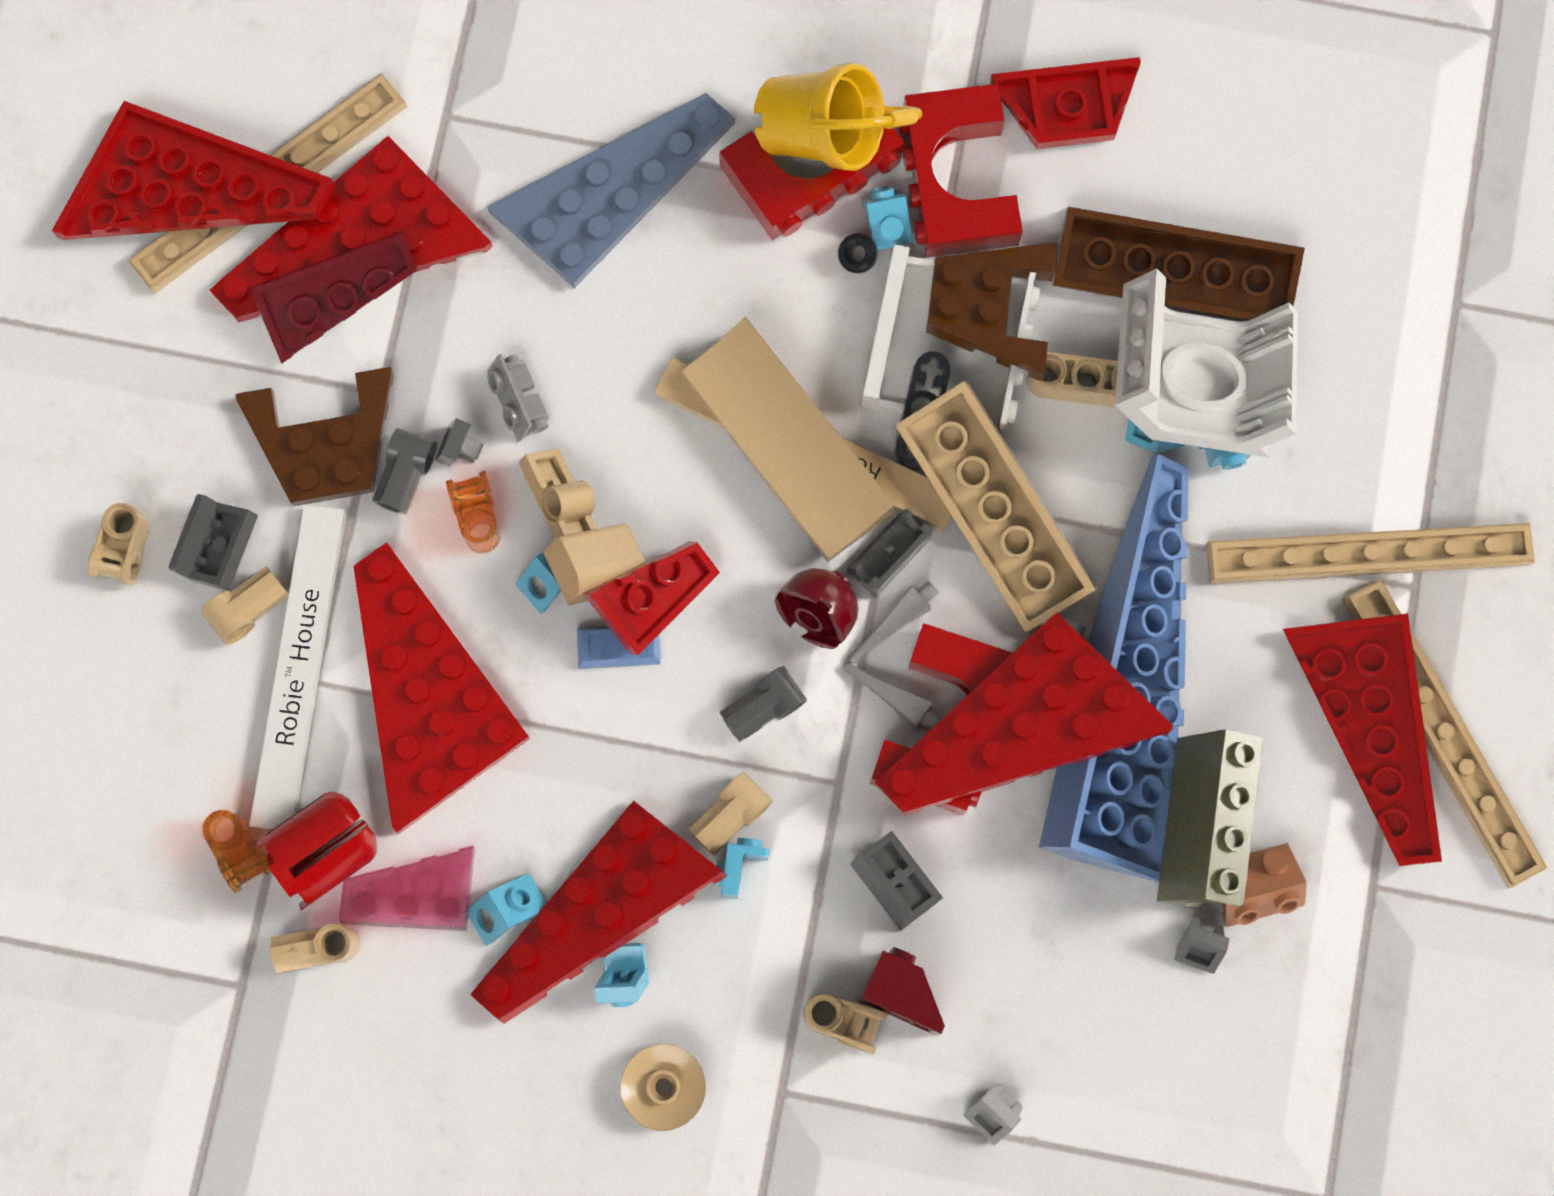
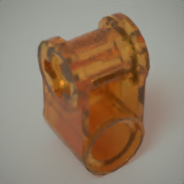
(474, 505)
(236, 851)

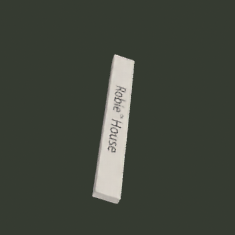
(298, 667)

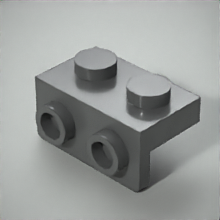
(212, 542)

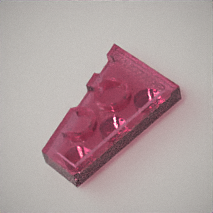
(412, 896)

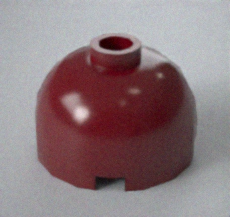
(820, 604)

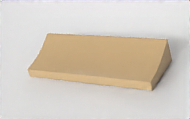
(788, 440)
(996, 506)

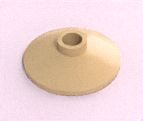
(640, 1082)

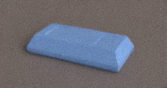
(601, 648)

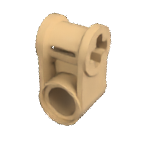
(119, 547)
(847, 1022)

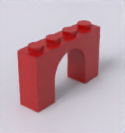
(786, 200)
(945, 221)
(954, 660)

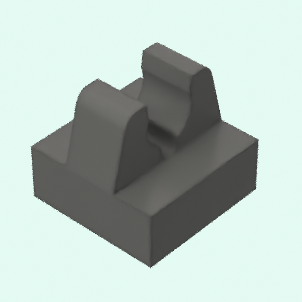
(458, 444)
(1201, 947)

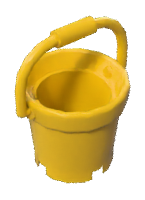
(827, 116)

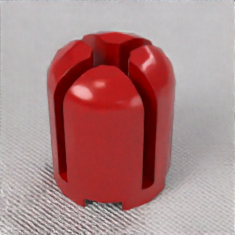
(319, 847)

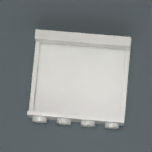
(903, 339)

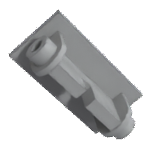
(509, 380)

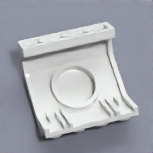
(1206, 376)

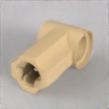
(235, 612)
(737, 807)
(311, 948)

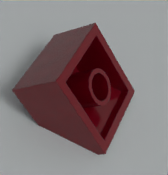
(902, 991)

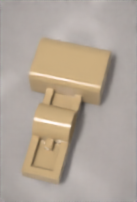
(580, 553)

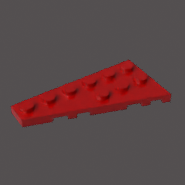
(1372, 702)
(606, 902)

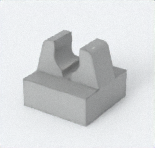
(993, 1115)

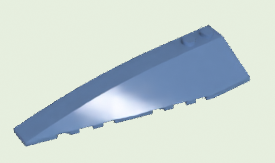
(1117, 804)

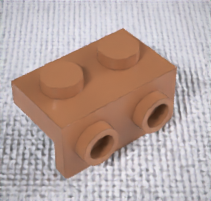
(1272, 887)

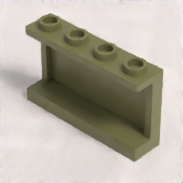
(1210, 819)

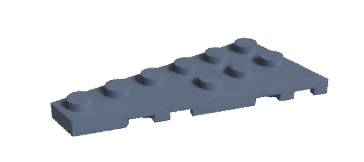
(595, 201)

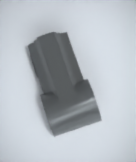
(407, 460)
(772, 699)

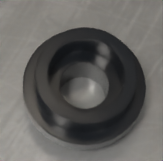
(846, 249)

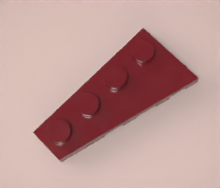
(323, 294)

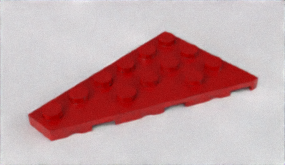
(177, 177)
(369, 202)
(431, 701)
(1033, 713)

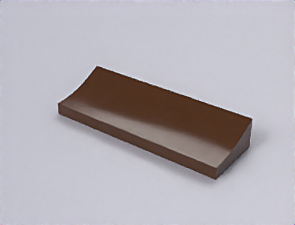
(1201, 267)

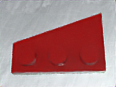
(652, 595)

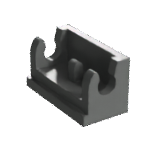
(890, 552)
(896, 880)

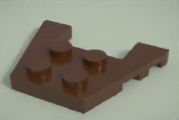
(973, 302)
(328, 455)

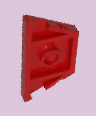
(1069, 101)

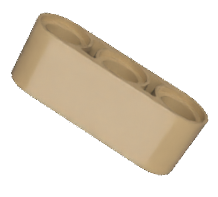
(1067, 386)

